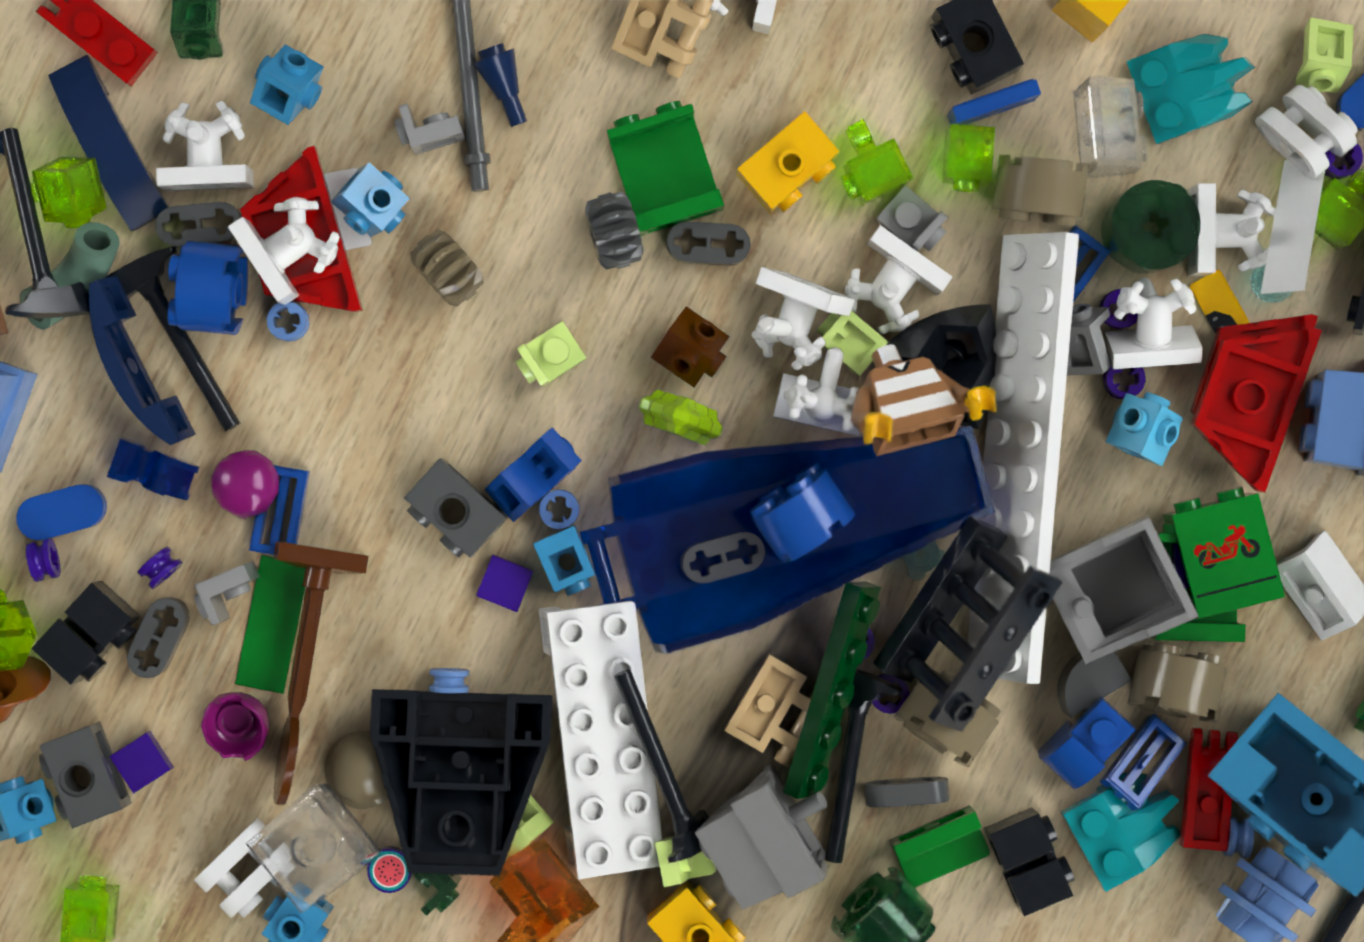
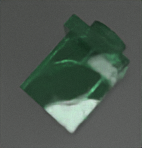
(196, 28)
(445, 890)

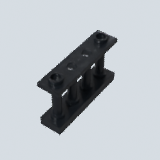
(937, 605)

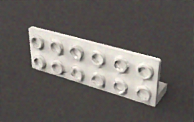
(603, 759)

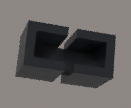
(92, 627)
(1029, 860)

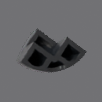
(957, 344)

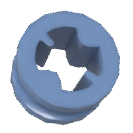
(282, 333)
(547, 516)
(449, 680)
(1240, 838)

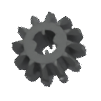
(614, 230)

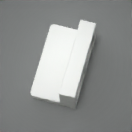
(1323, 586)

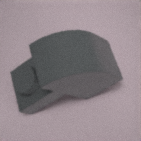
(1084, 683)

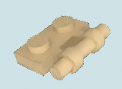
(645, 30)
(765, 706)

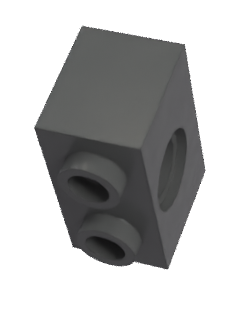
(481, 514)
(89, 749)

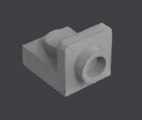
(436, 132)
(912, 220)
(1086, 345)
(231, 584)

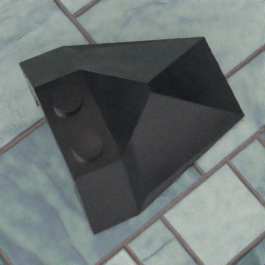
(458, 773)

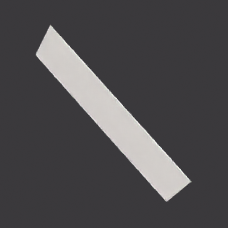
(1292, 231)

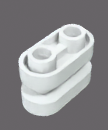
(1309, 110)
(241, 896)

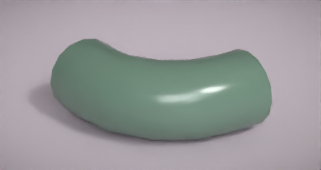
(85, 262)

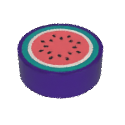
(389, 870)

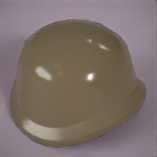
(355, 771)

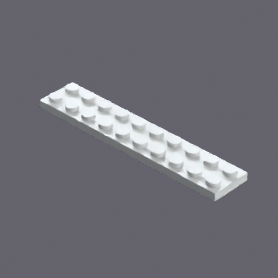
(1028, 418)

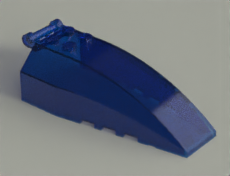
(662, 509)

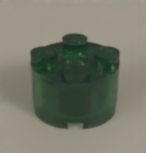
(1161, 204)
(885, 912)

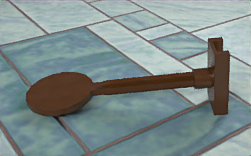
(318, 567)

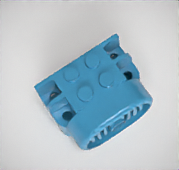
(1277, 772)

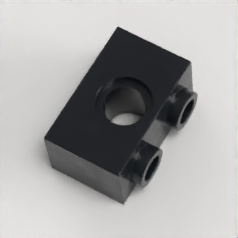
(971, 68)

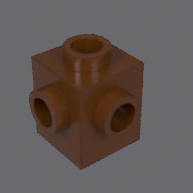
(691, 347)

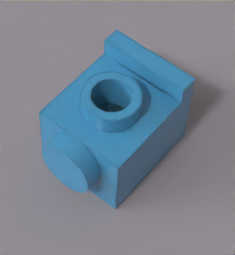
(549, 553)

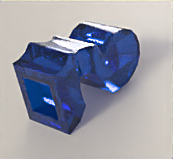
(153, 469)

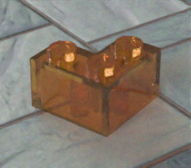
(543, 896)

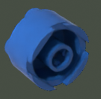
(208, 287)
(801, 514)

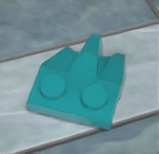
(1189, 85)
(1120, 840)

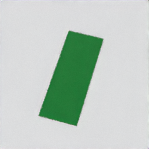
(271, 626)

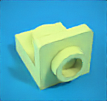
(1326, 55)
(853, 338)
(549, 355)
(532, 825)
(681, 871)

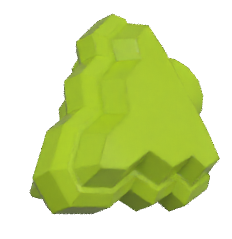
(680, 417)

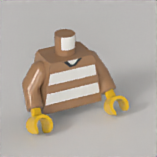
(913, 403)

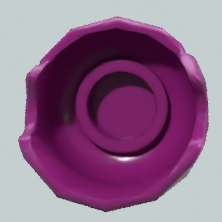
(245, 483)
(236, 725)

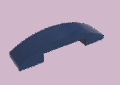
(106, 140)
(108, 311)

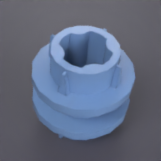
(1267, 898)

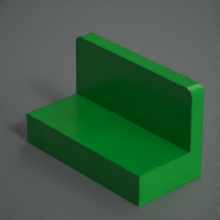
(940, 846)

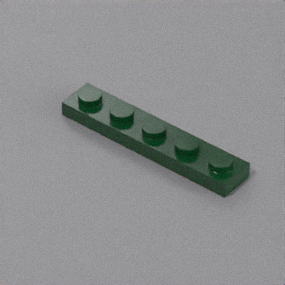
(833, 689)

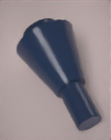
(500, 74)

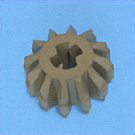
(447, 267)

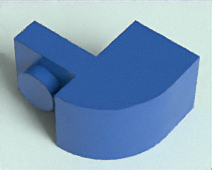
(533, 474)
(1081, 748)

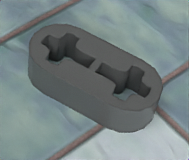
(195, 212)
(708, 254)
(725, 567)
(149, 632)
(906, 791)

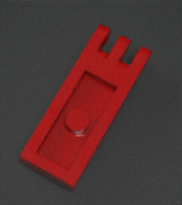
(101, 37)
(1206, 804)

